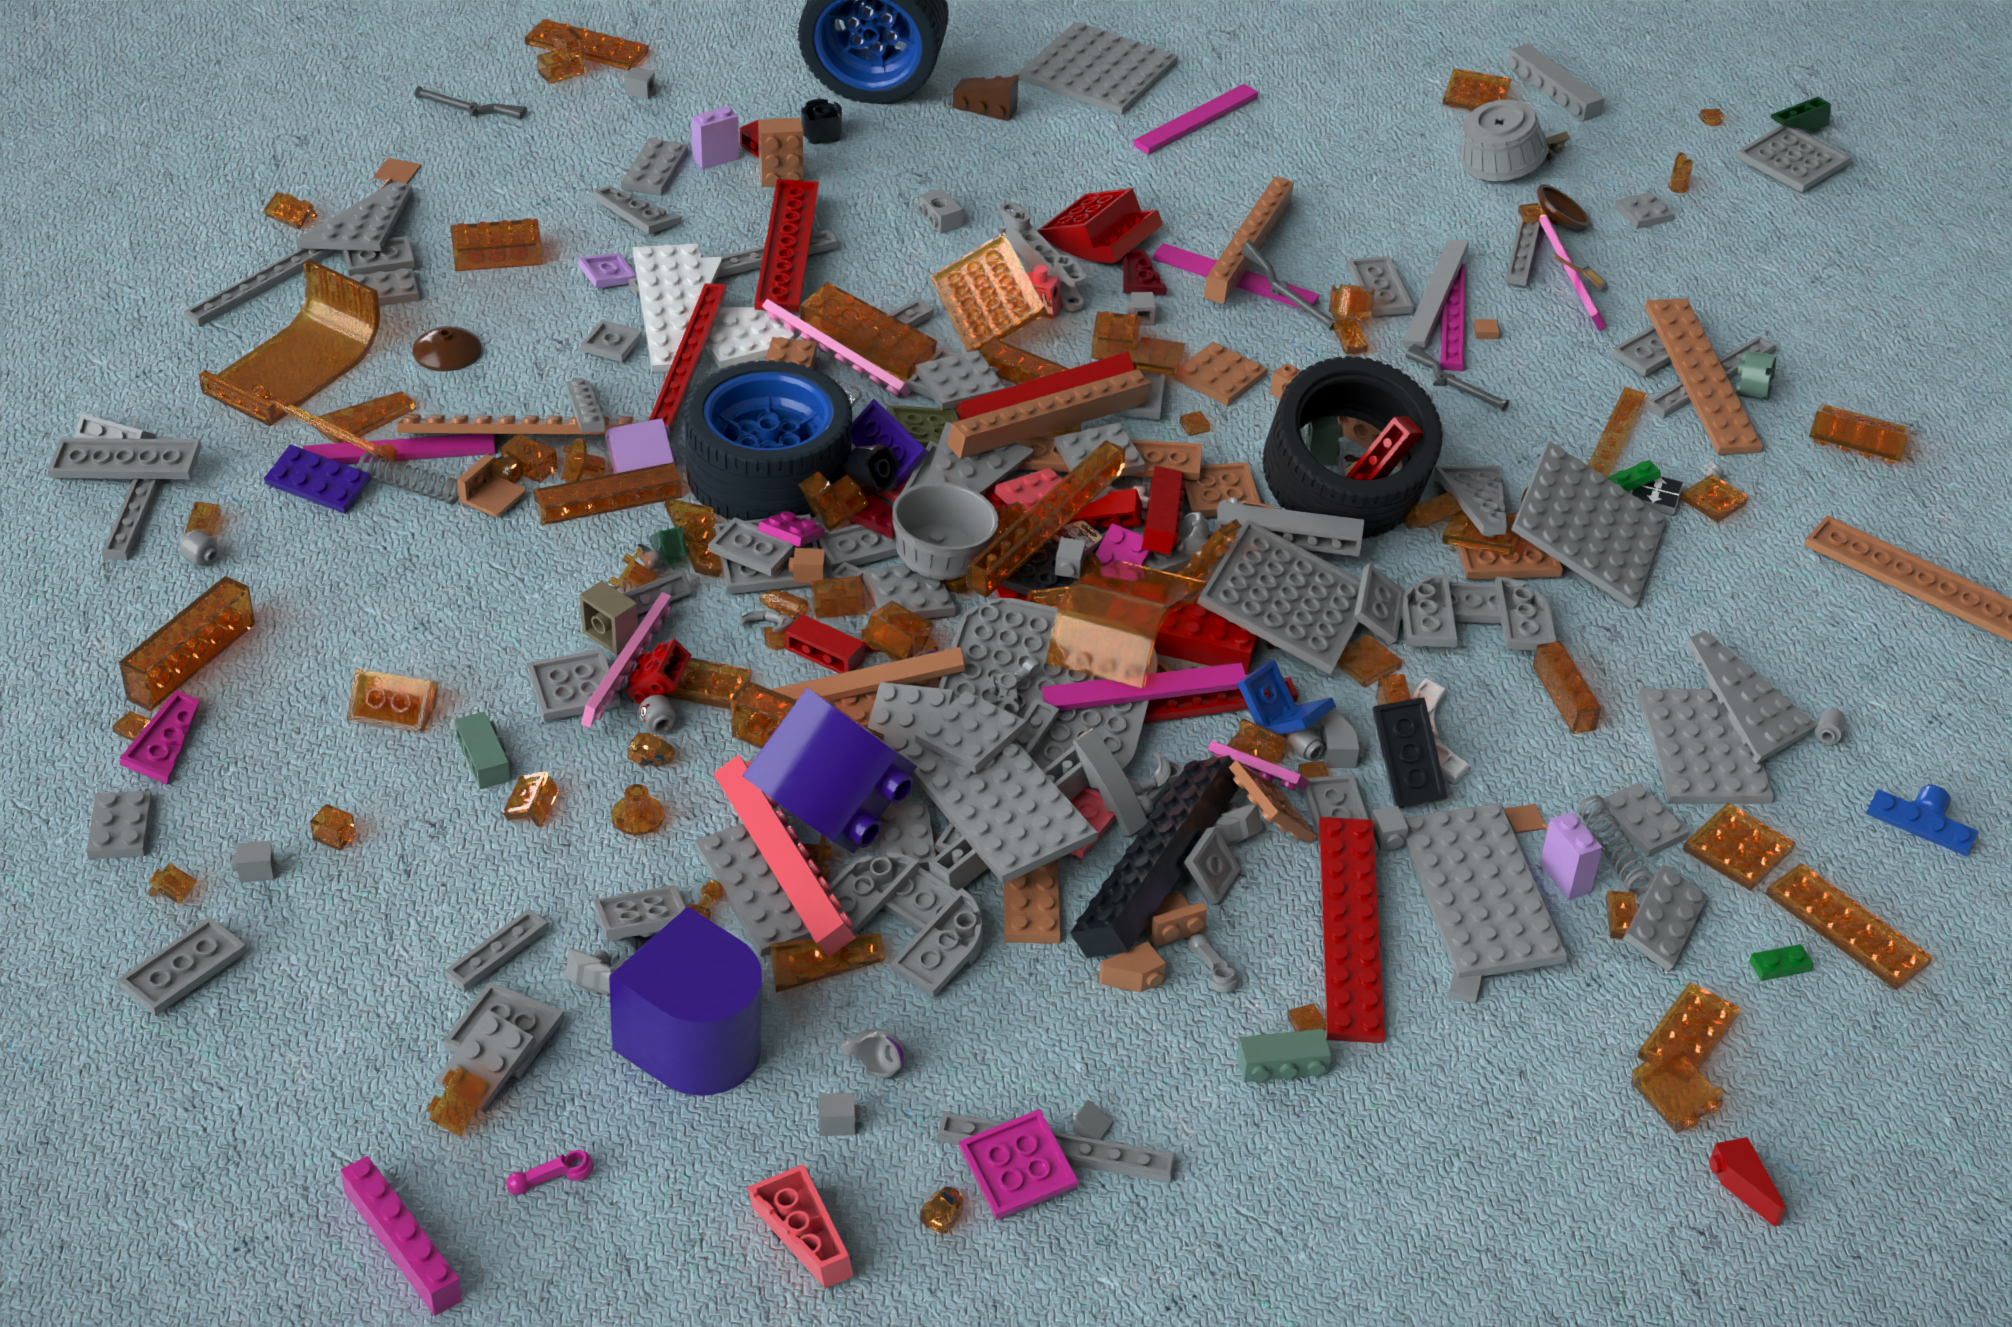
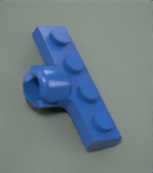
(1924, 818)

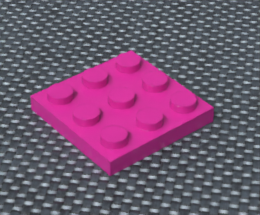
(1018, 1164)

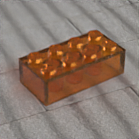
(496, 244)

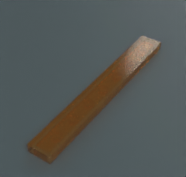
(1616, 431)

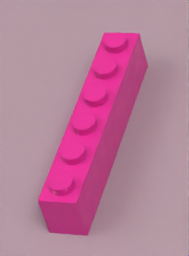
(401, 1235)

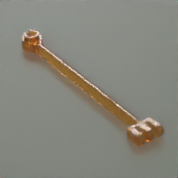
(381, 451)

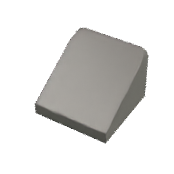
(1091, 1121)

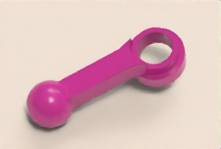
(521, 1182)

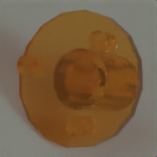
(580, 463)
(634, 572)
(637, 812)

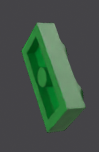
(1636, 476)
(1781, 962)

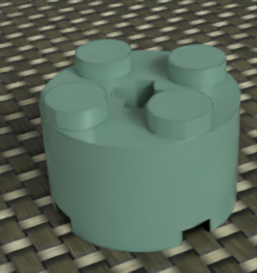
(1756, 374)

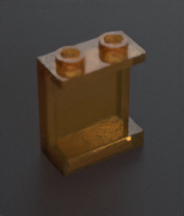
(1676, 1088)

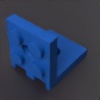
(1278, 710)

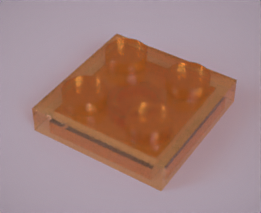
(1714, 498)
(1367, 660)

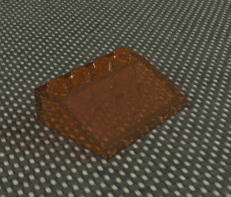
(1859, 432)

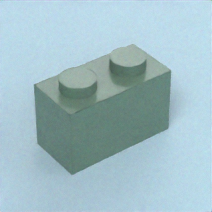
(1323, 439)

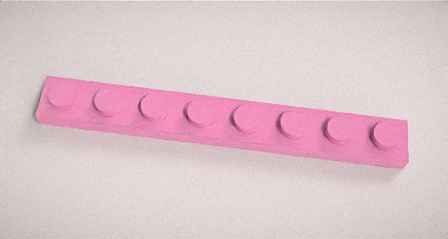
(842, 353)
(626, 660)

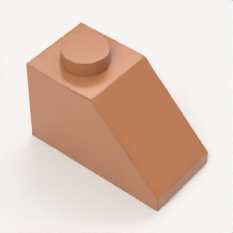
(1134, 970)

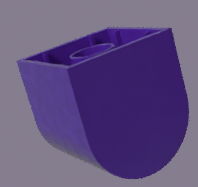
(689, 1007)

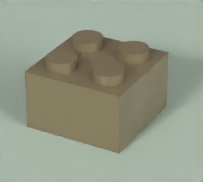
(608, 616)

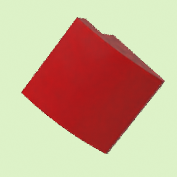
(1101, 226)

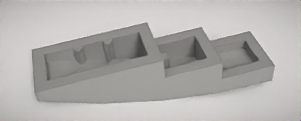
(1107, 776)

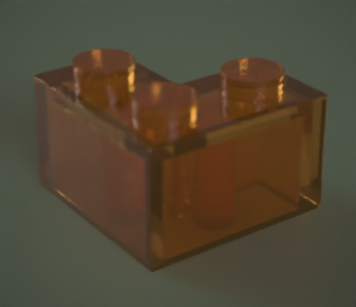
(565, 60)
(833, 502)

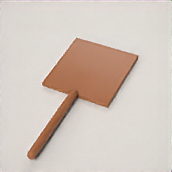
(396, 171)

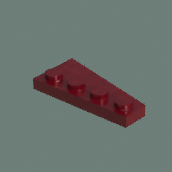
(875, 516)

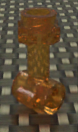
(710, 893)

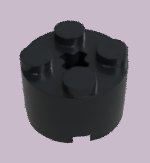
(821, 121)
(872, 468)

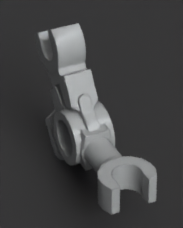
(1009, 682)

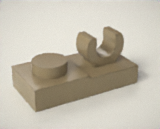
(1556, 143)

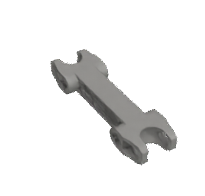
(1037, 251)

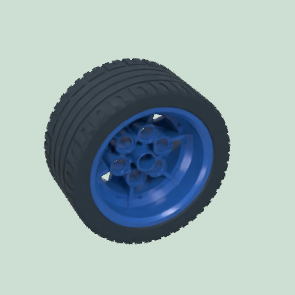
(882, 70)
(763, 433)

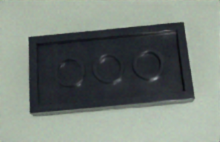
(1409, 753)

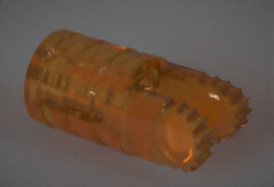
(1680, 174)
(784, 603)

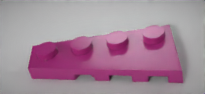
(161, 741)

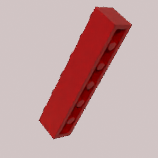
(1163, 510)

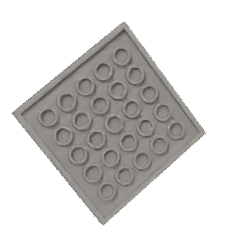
(1097, 67)
(1589, 524)
(1284, 596)

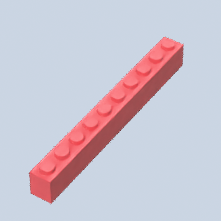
(787, 858)

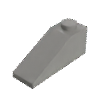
(1339, 740)

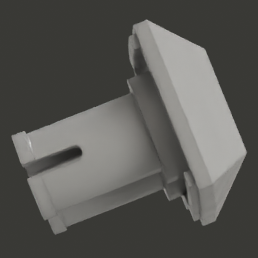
(1238, 823)
(590, 970)

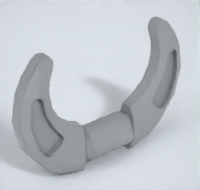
(783, 619)
(1159, 778)

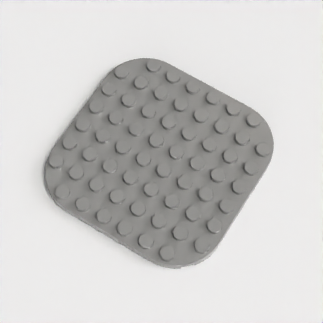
(1000, 640)

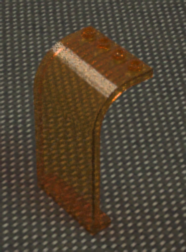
(309, 354)
(1113, 620)

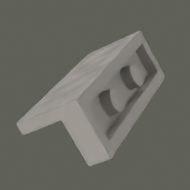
(102, 429)

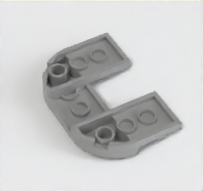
(1436, 605)
(945, 917)

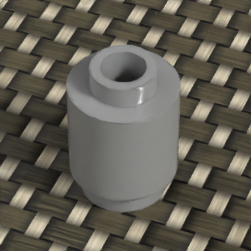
(1830, 726)
(1306, 743)

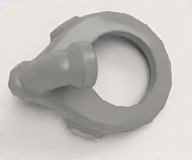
(649, 557)

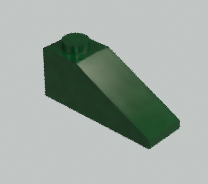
(1808, 115)

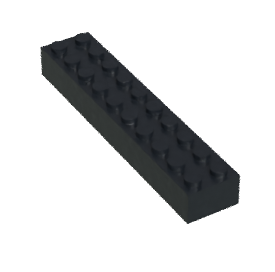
(1155, 858)

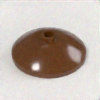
(1561, 208)
(446, 348)

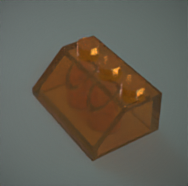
(391, 700)

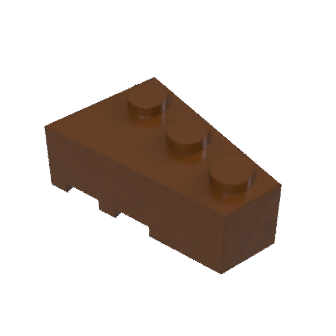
(987, 97)

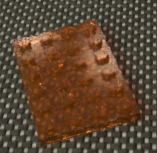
(988, 293)

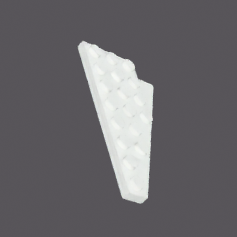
(668, 291)
(744, 335)

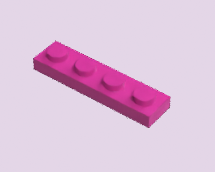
(1289, 779)

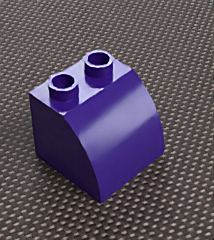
(831, 772)

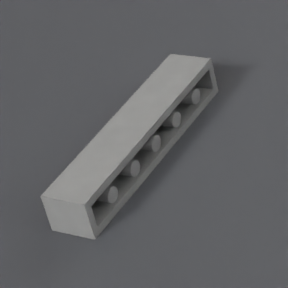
(1556, 82)
(1303, 529)

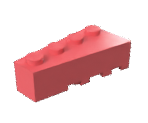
(802, 1223)

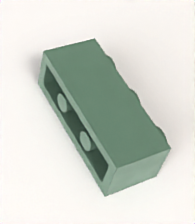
(483, 750)
(1283, 1055)

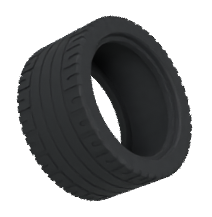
(1363, 392)

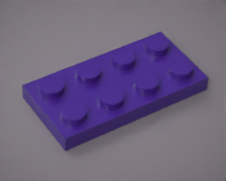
(879, 427)
(317, 478)

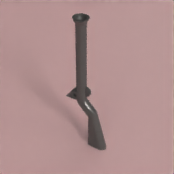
(473, 108)
(1252, 253)
(1422, 357)

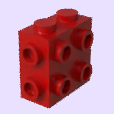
(658, 671)

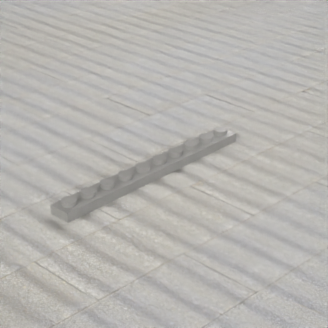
(752, 258)

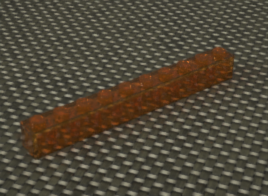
(1045, 519)

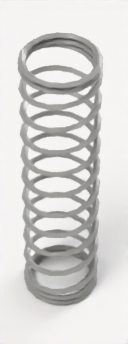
(450, 482)
(1595, 812)

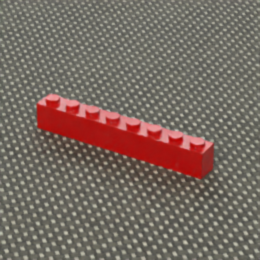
(1046, 385)

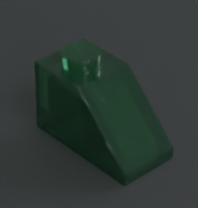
(670, 545)

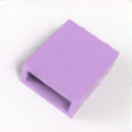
(715, 137)
(639, 445)
(1570, 855)

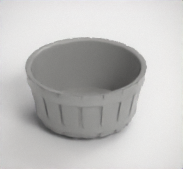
(1502, 141)
(942, 528)

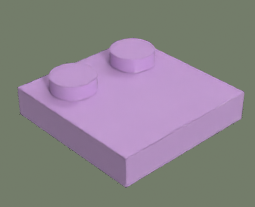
(606, 270)

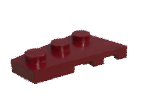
(1140, 275)

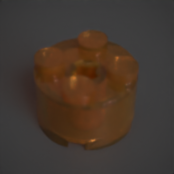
(1351, 301)

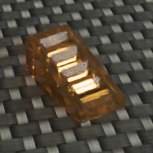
(204, 510)

